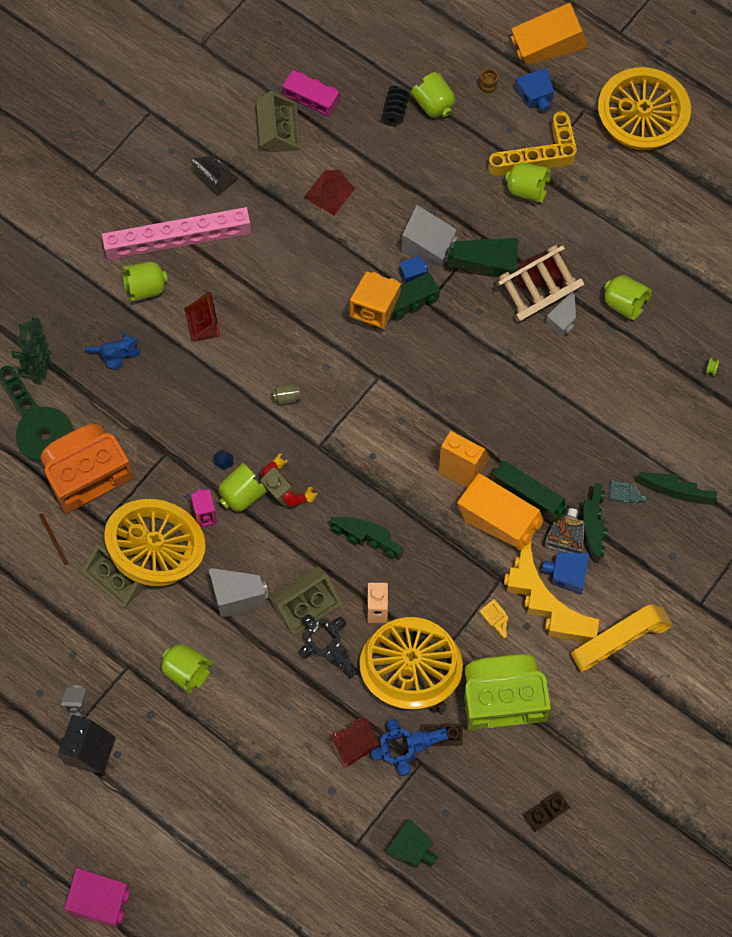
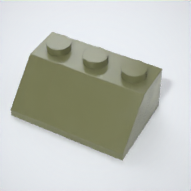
(278, 123)
(107, 576)
(306, 595)

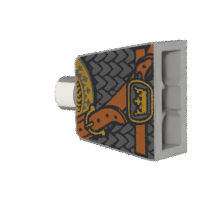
(566, 534)

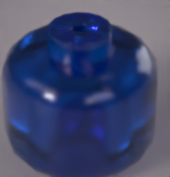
(223, 459)

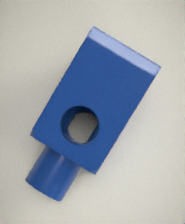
(535, 89)
(568, 571)

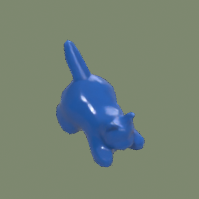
(115, 351)

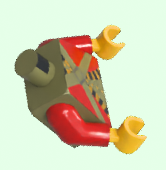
(281, 487)

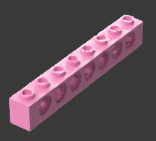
(176, 233)

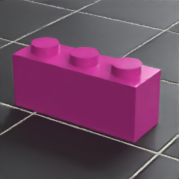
(311, 93)

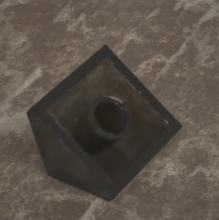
(213, 174)

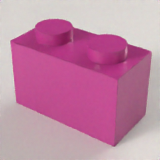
(204, 508)

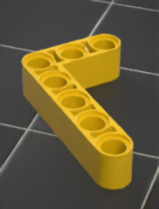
(540, 153)
(647, 619)

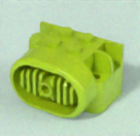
(505, 692)

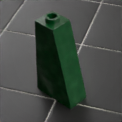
(484, 256)
(528, 489)

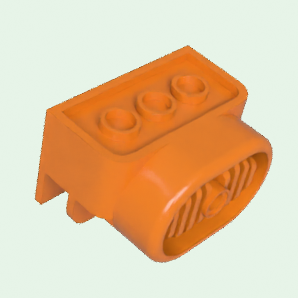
(84, 466)

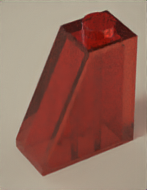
(535, 274)

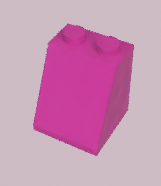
(97, 899)

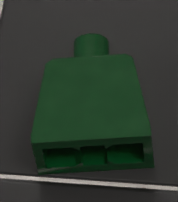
(412, 846)

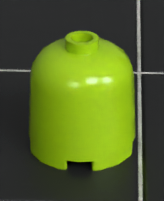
(434, 96)
(528, 181)
(143, 280)
(626, 296)
(240, 489)
(185, 667)

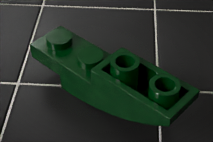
(593, 525)
(360, 531)

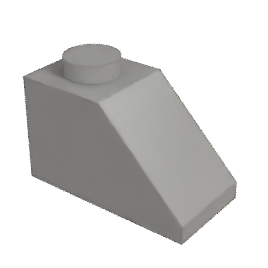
(563, 316)
(75, 701)

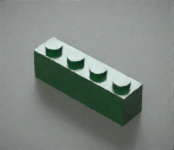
(414, 296)

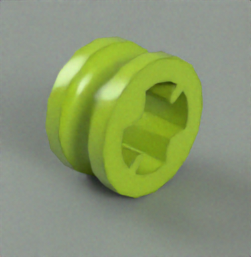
(712, 367)

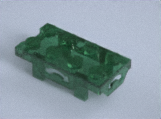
(35, 351)

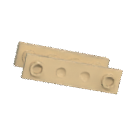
(555, 292)

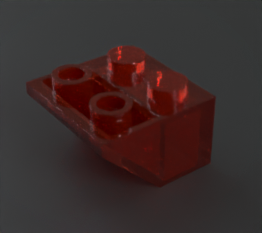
(354, 742)

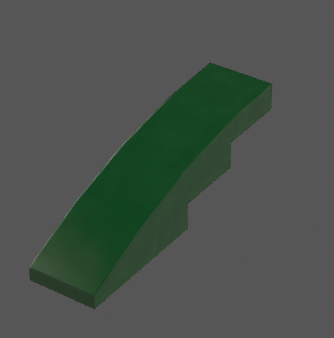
(668, 485)

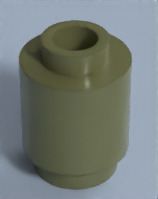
(286, 394)

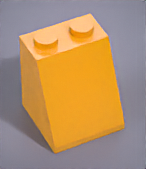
(374, 299)

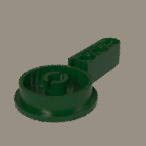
(35, 419)

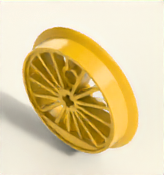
(679, 105)
(154, 543)
(401, 658)

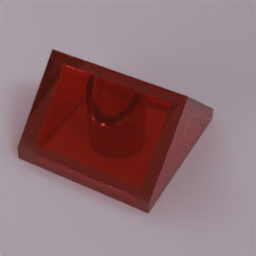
(330, 191)
(202, 319)

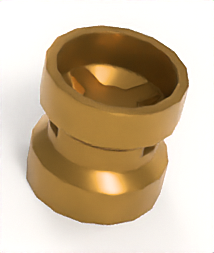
(488, 80)

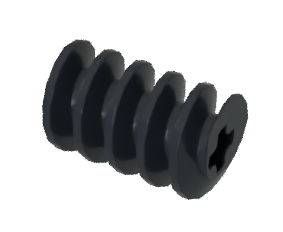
(395, 106)

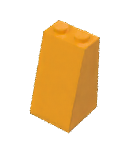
(549, 35)
(462, 459)
(499, 512)

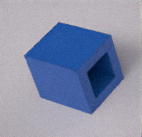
(412, 269)

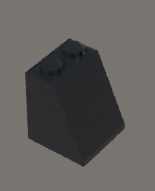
(86, 745)

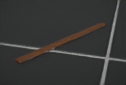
(53, 539)

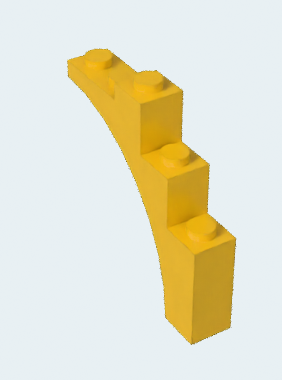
(562, 621)

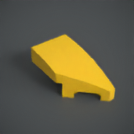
(495, 617)

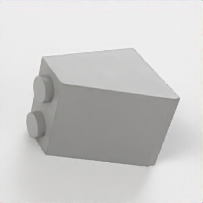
(427, 237)
(237, 591)

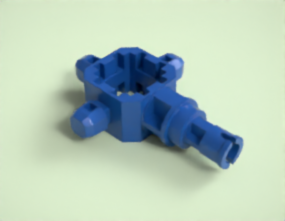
(416, 741)

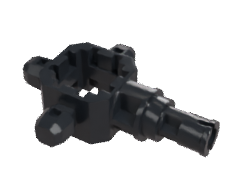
(335, 651)

